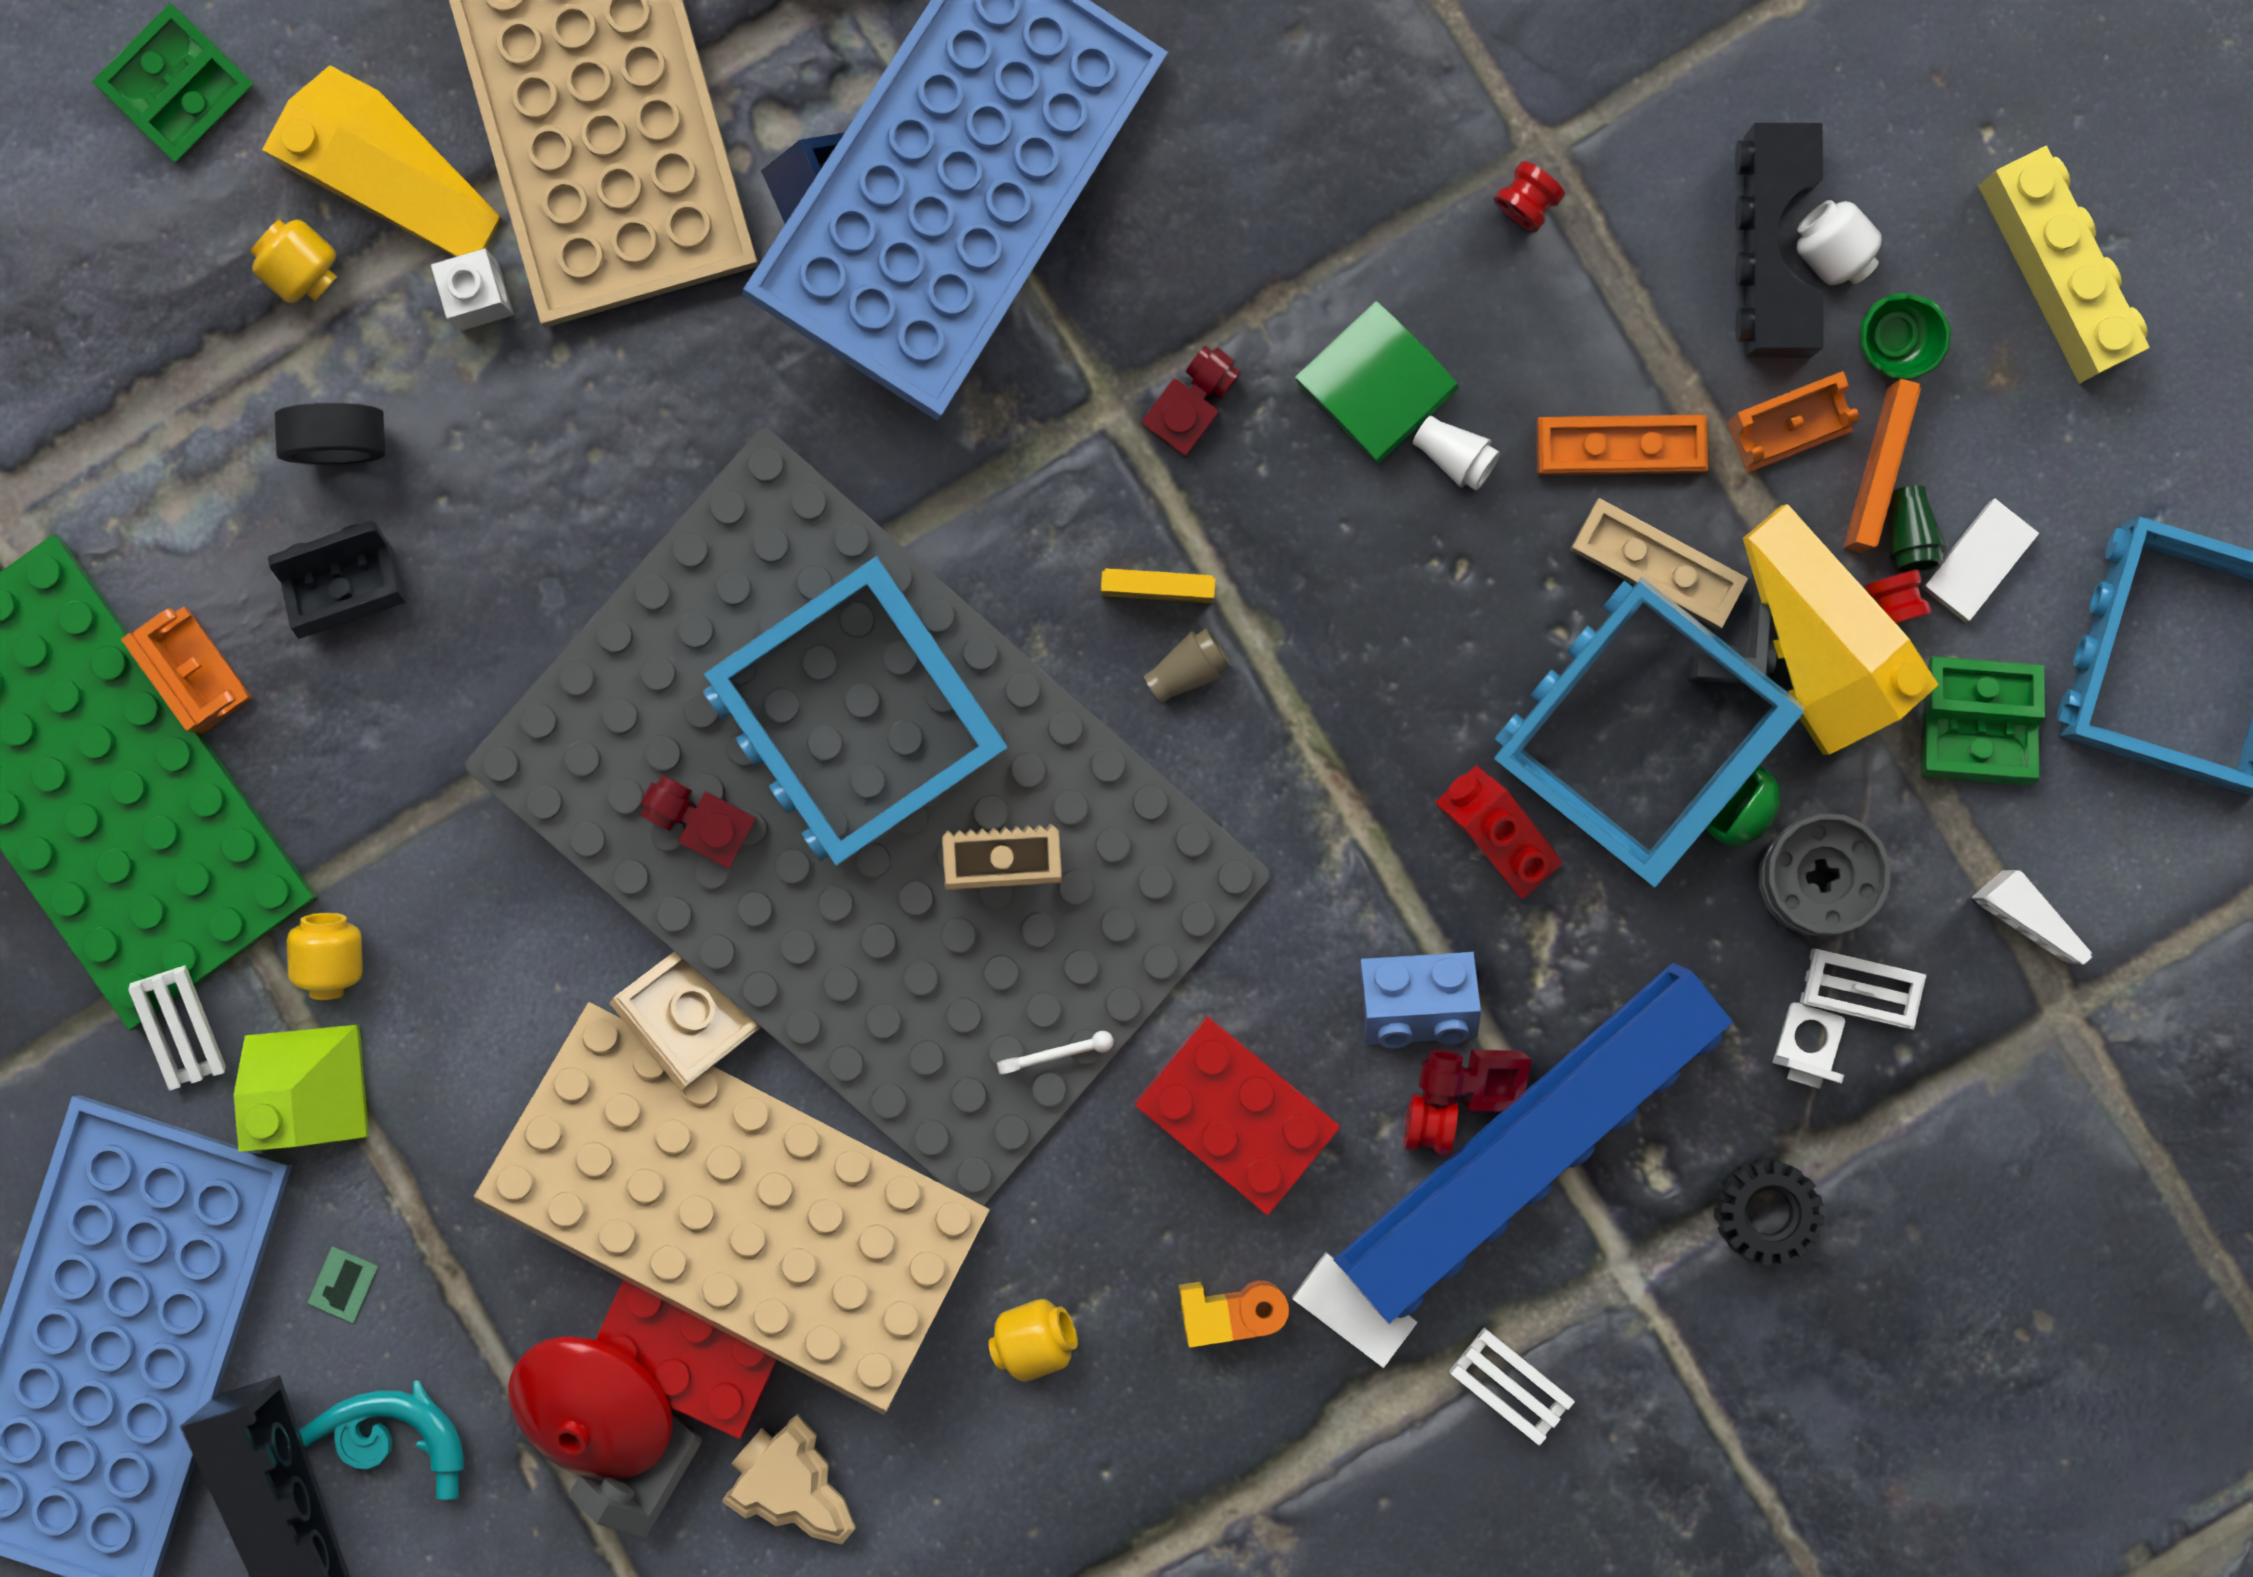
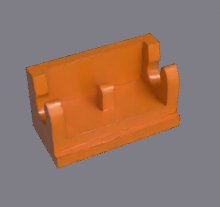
(1793, 422)
(187, 669)

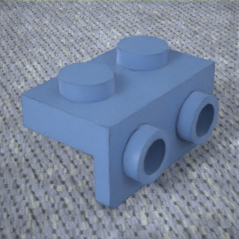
(1420, 999)

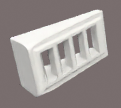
(2022, 907)

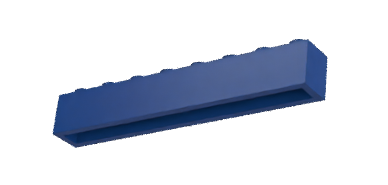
(1533, 1142)

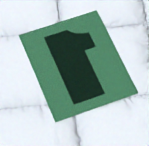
(342, 1284)

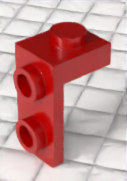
(1500, 830)

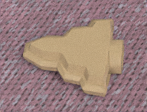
(788, 1484)

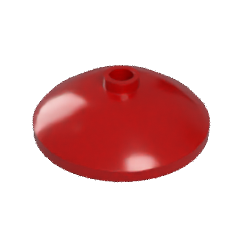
(590, 1408)

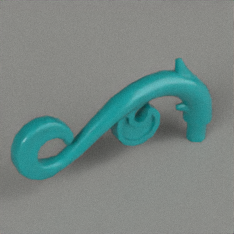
(416, 1409)

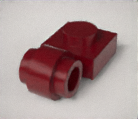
(1182, 413)
(712, 828)
(1488, 1084)

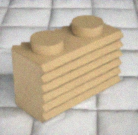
(1001, 857)

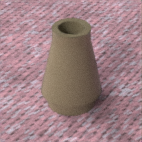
(1188, 666)

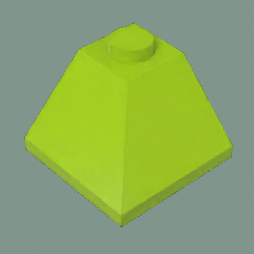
(300, 1088)

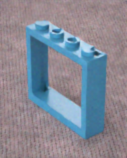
(2094, 650)
(1552, 690)
(760, 747)

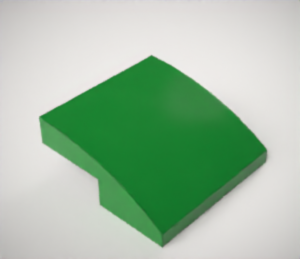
(172, 82)
(1377, 382)
(1983, 721)

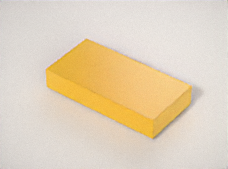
(1158, 585)

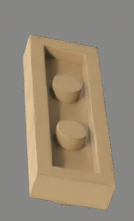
(1677, 570)

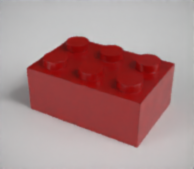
(1237, 1114)
(693, 1362)

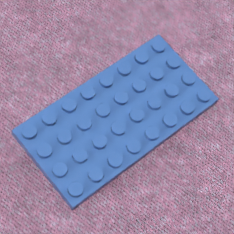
(952, 186)
(121, 1334)

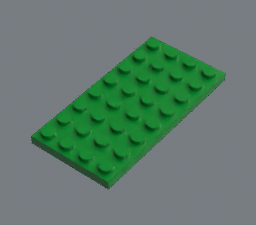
(113, 805)

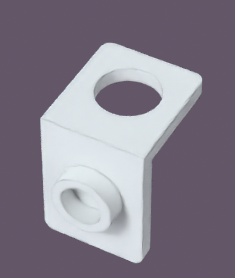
(1809, 1067)

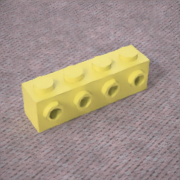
(2064, 264)

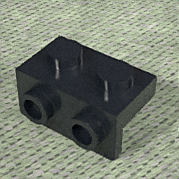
(337, 578)

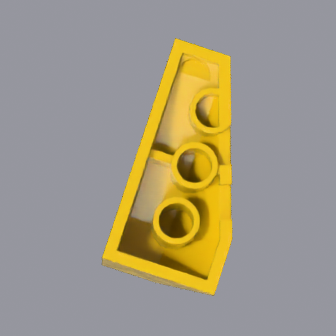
(372, 156)
(1838, 644)

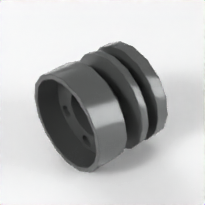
(1841, 846)

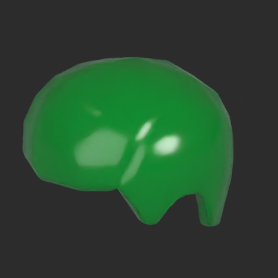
(1904, 336)
(1748, 811)

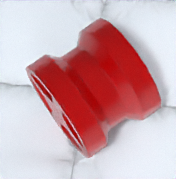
(1529, 196)
(1900, 596)
(1430, 1126)

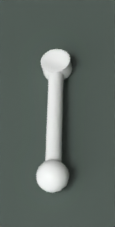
(1101, 1042)

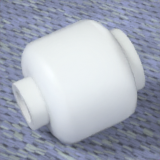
(1839, 243)

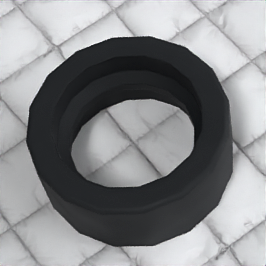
(329, 433)

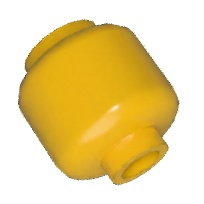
(294, 261)
(324, 955)
(1033, 1340)

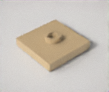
(682, 1019)

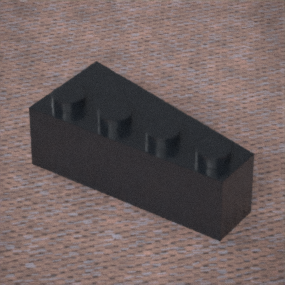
(264, 1482)

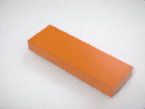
(1622, 445)
(1882, 466)

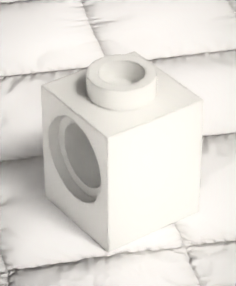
(472, 289)

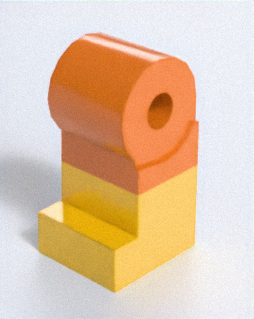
(1232, 1316)

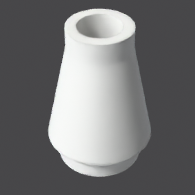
(1459, 453)

